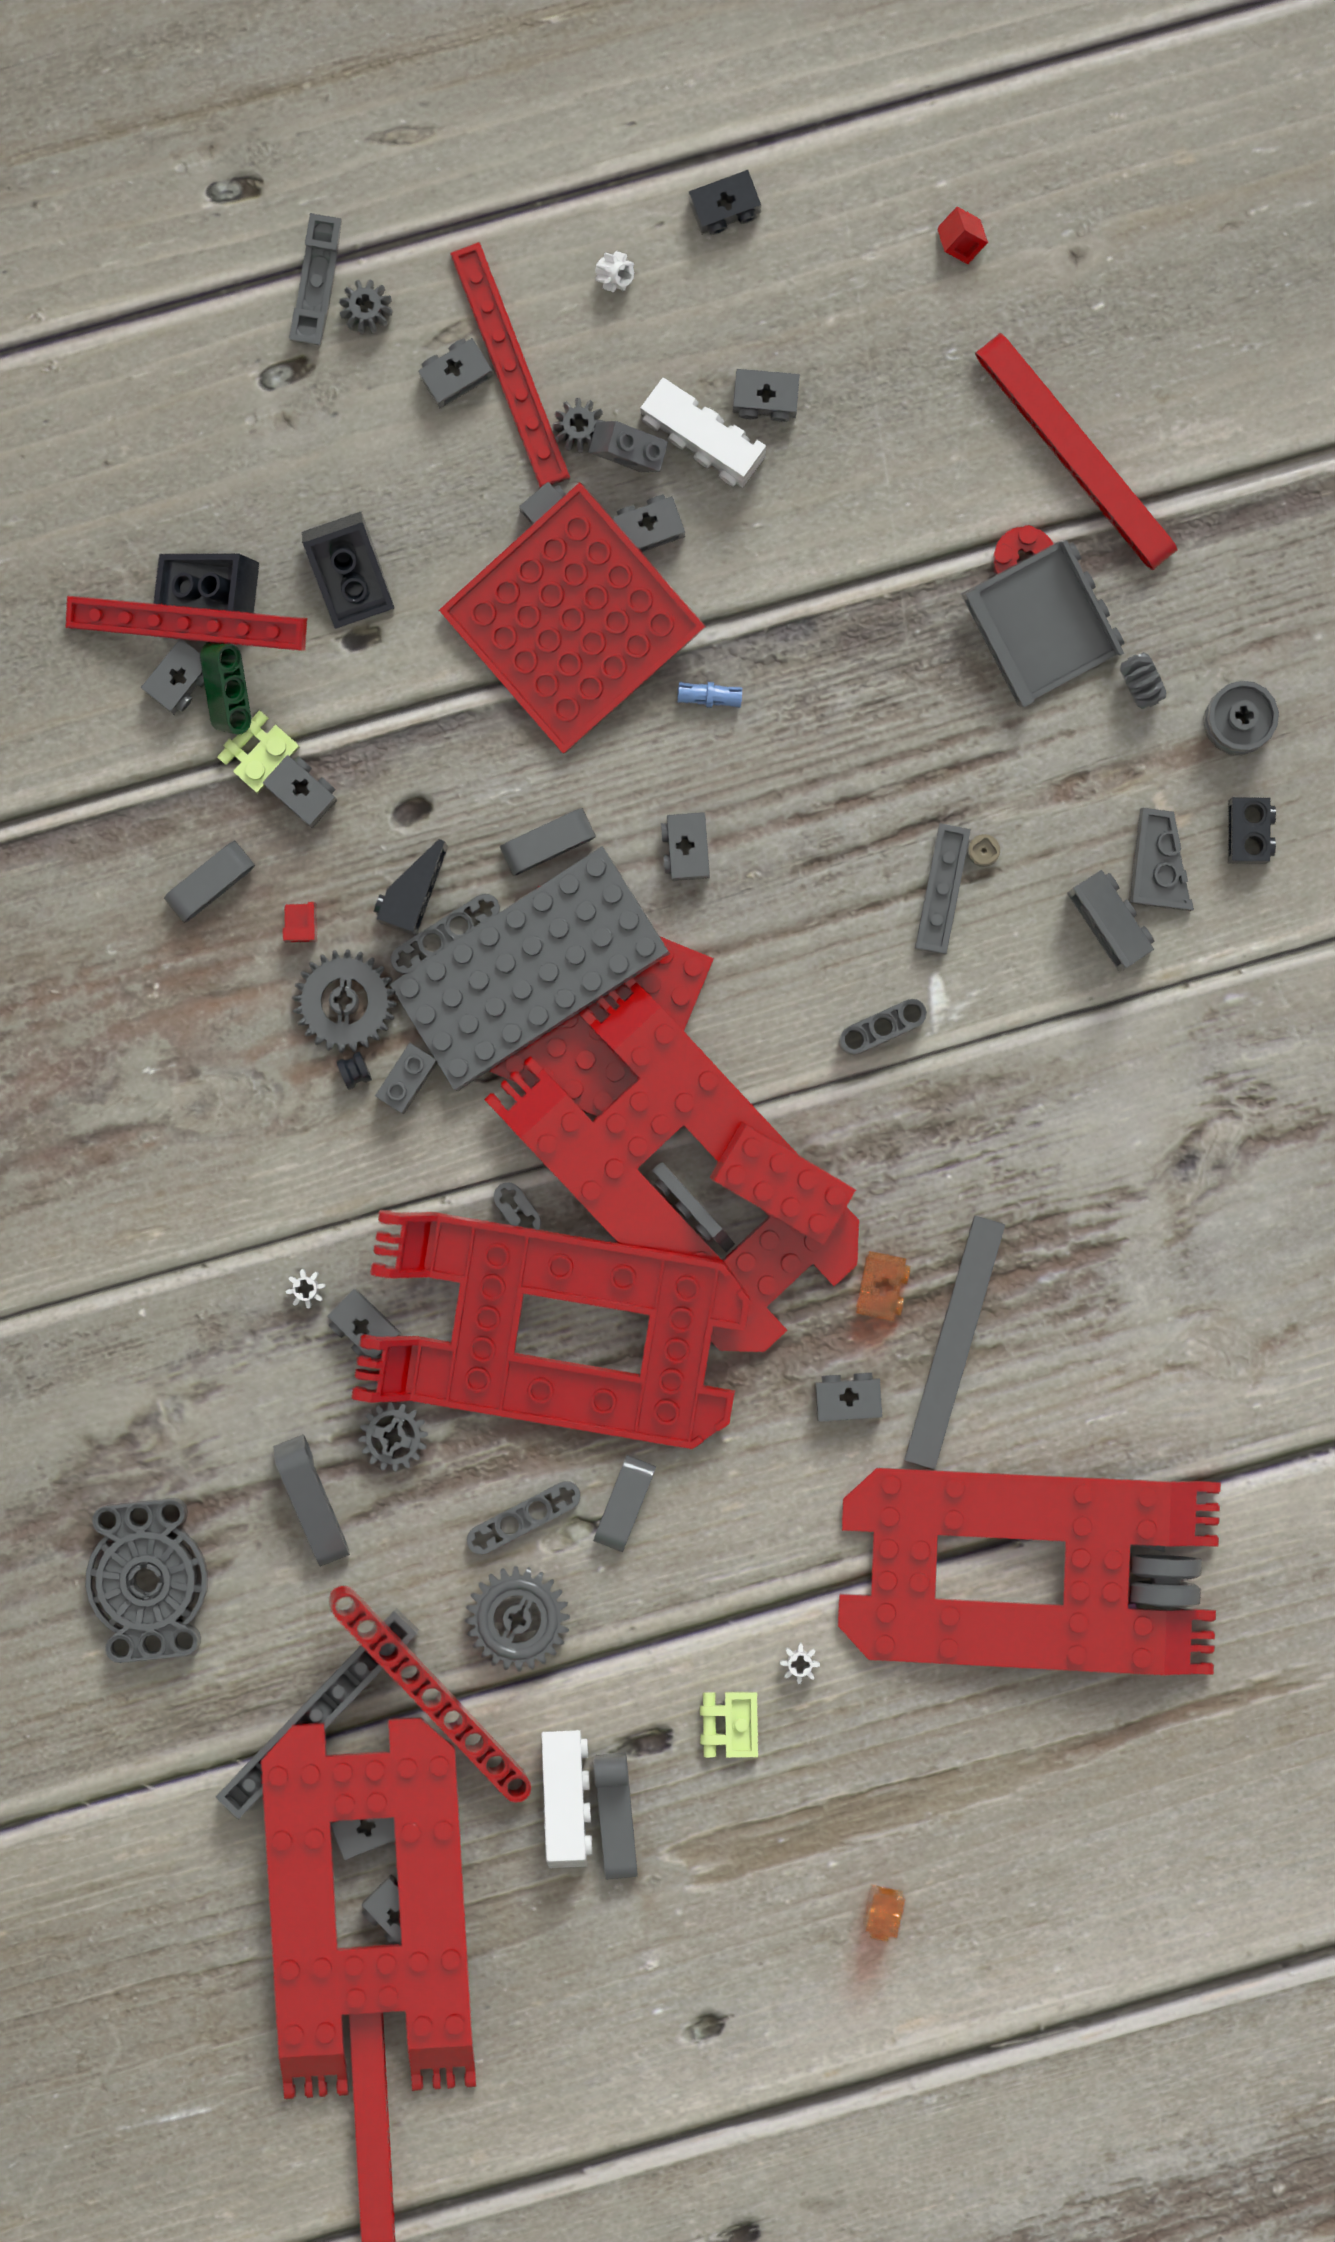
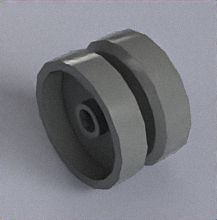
(1254, 704)
(1165, 1580)

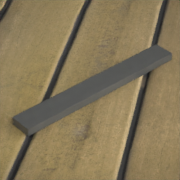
(954, 1342)

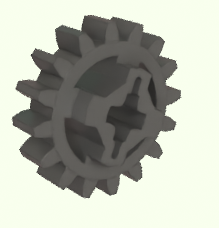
(408, 1441)

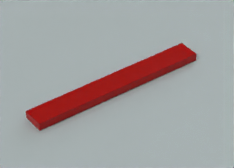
(510, 365)
(186, 623)

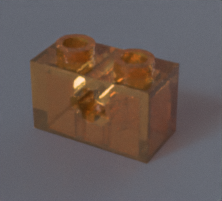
(869, 1299)
(883, 1912)

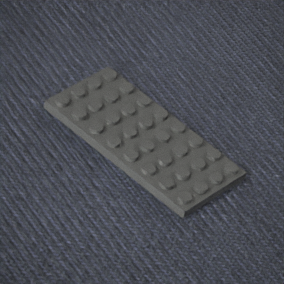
(529, 968)

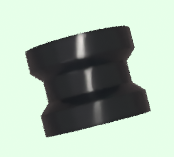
(354, 1070)

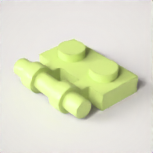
(264, 757)
(740, 1724)

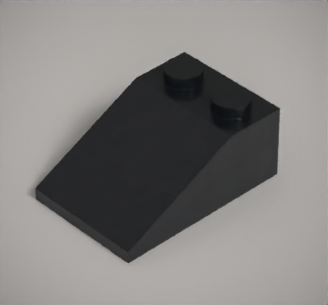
(347, 570)
(207, 581)
(410, 894)

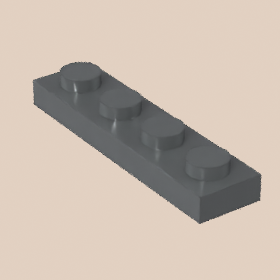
(942, 888)

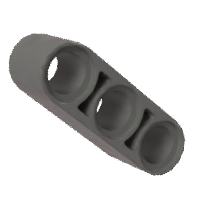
(547, 841)
(209, 881)
(893, 1015)
(624, 1503)

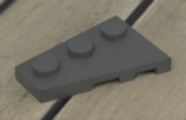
(1158, 863)
(690, 1206)

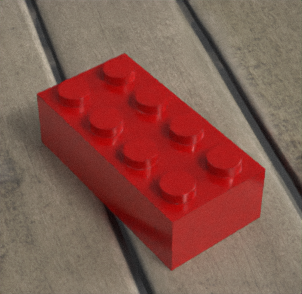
(782, 1183)

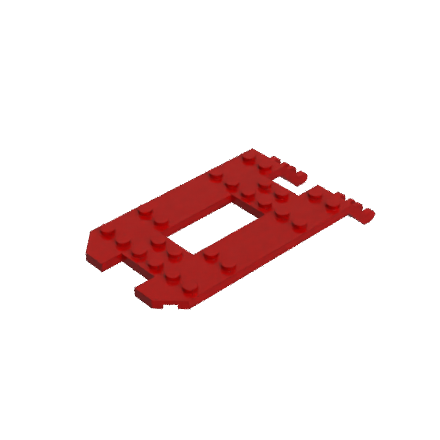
(602, 1158)
(480, 1363)
(1085, 1633)
(314, 1976)

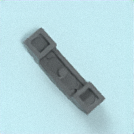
(316, 279)

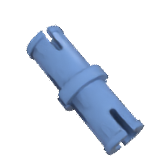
(709, 694)

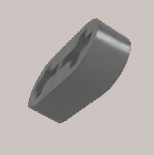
(522, 1202)

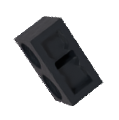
(1241, 829)

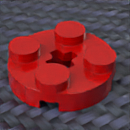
(1015, 540)

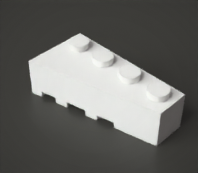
(702, 433)
(564, 1799)

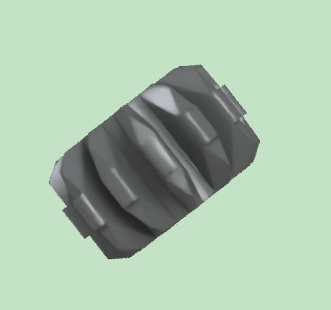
(353, 310)
(569, 432)
(1143, 680)

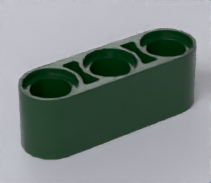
(235, 698)

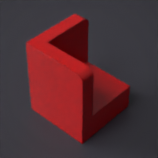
(962, 235)
(300, 923)

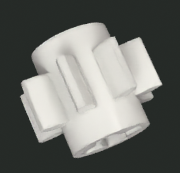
(614, 271)
(312, 1294)
(806, 1670)

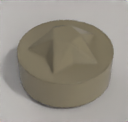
(984, 850)

